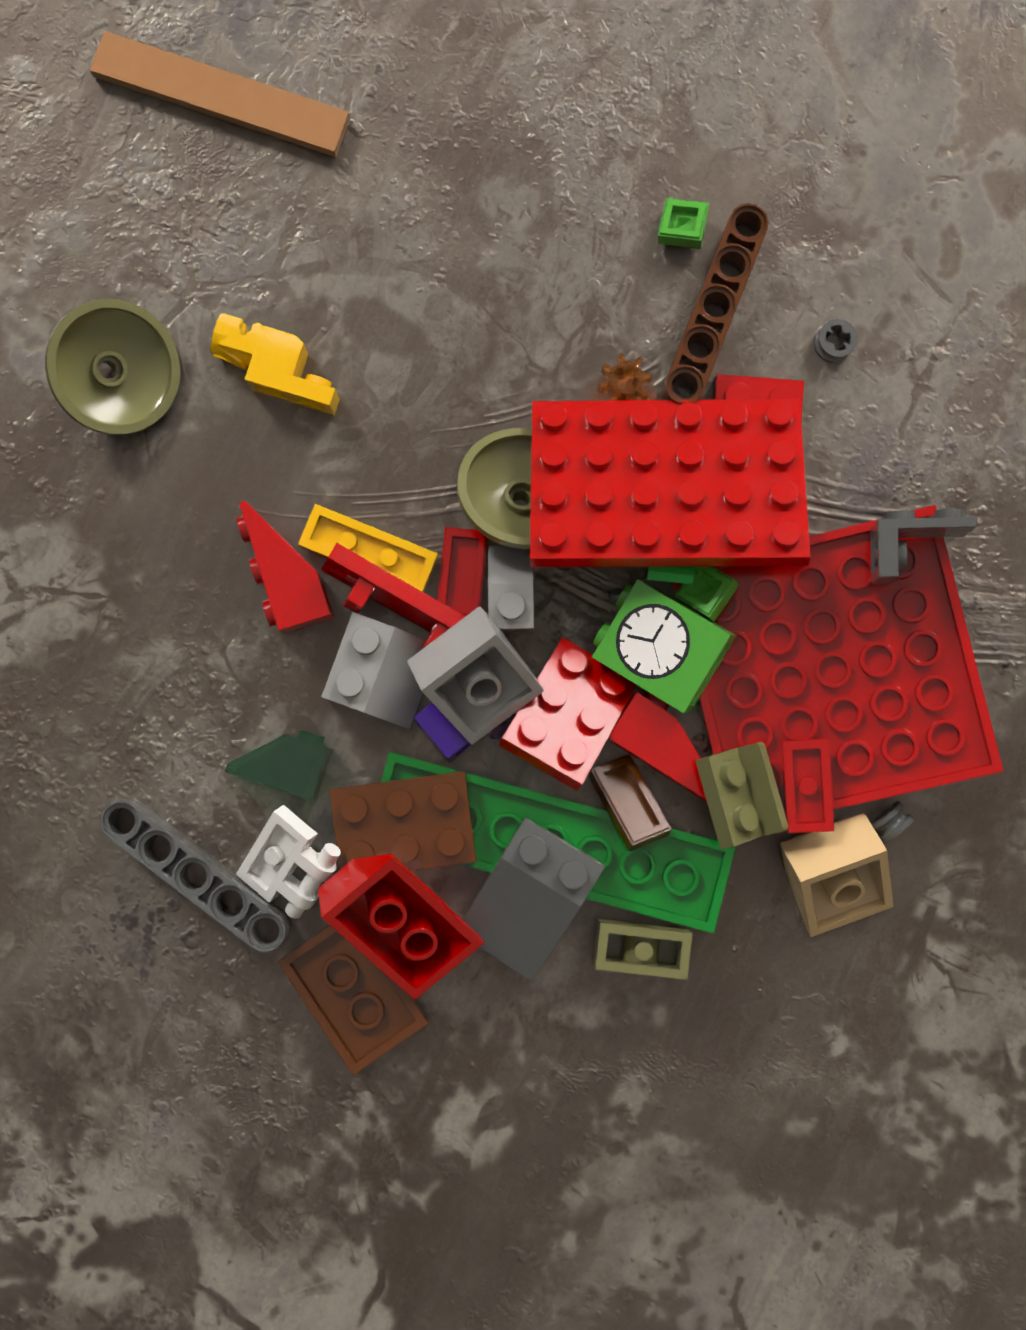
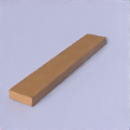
(220, 94)

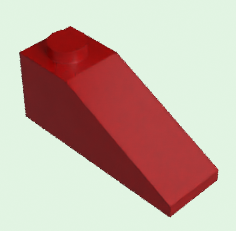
(658, 741)

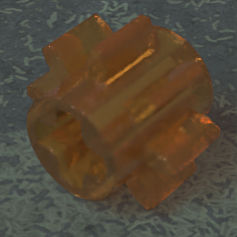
(619, 372)

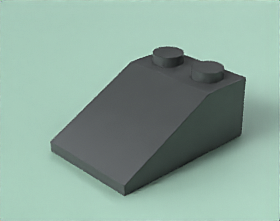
(531, 897)

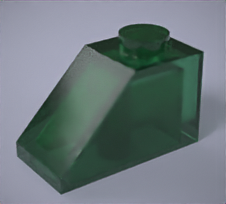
(287, 764)

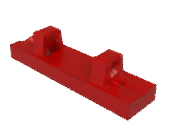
(388, 590)

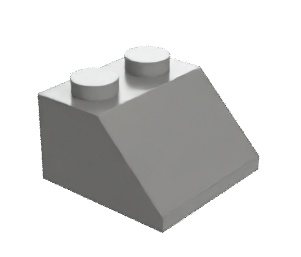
(374, 671)
(474, 676)

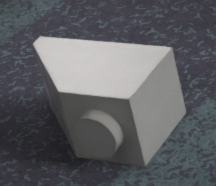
(510, 589)

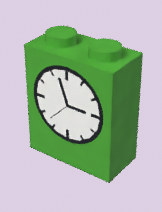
(662, 645)

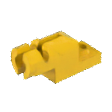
(273, 363)

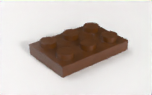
(415, 819)
(351, 999)

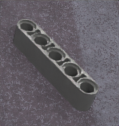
(175, 868)

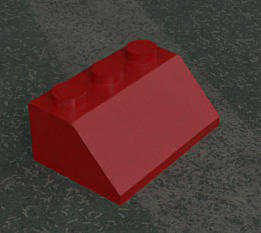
(396, 922)

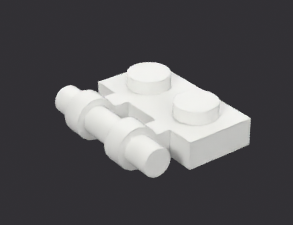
(277, 854)

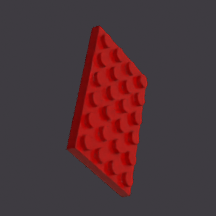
(668, 483)

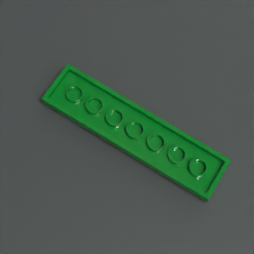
(668, 879)

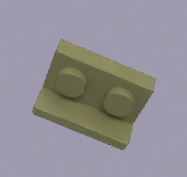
(742, 794)

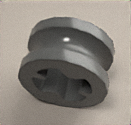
(827, 350)
(891, 822)

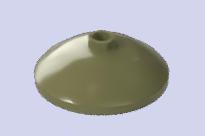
(141, 362)
(490, 481)

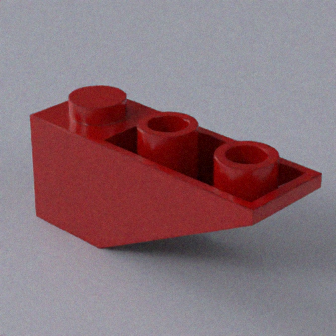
(292, 585)

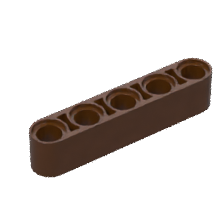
(721, 290)

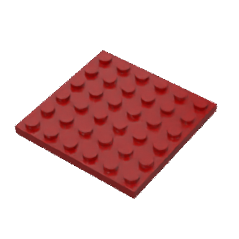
(854, 664)

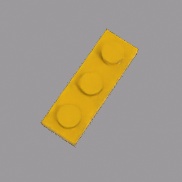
(385, 550)

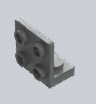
(890, 554)

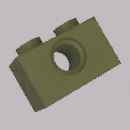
(642, 949)

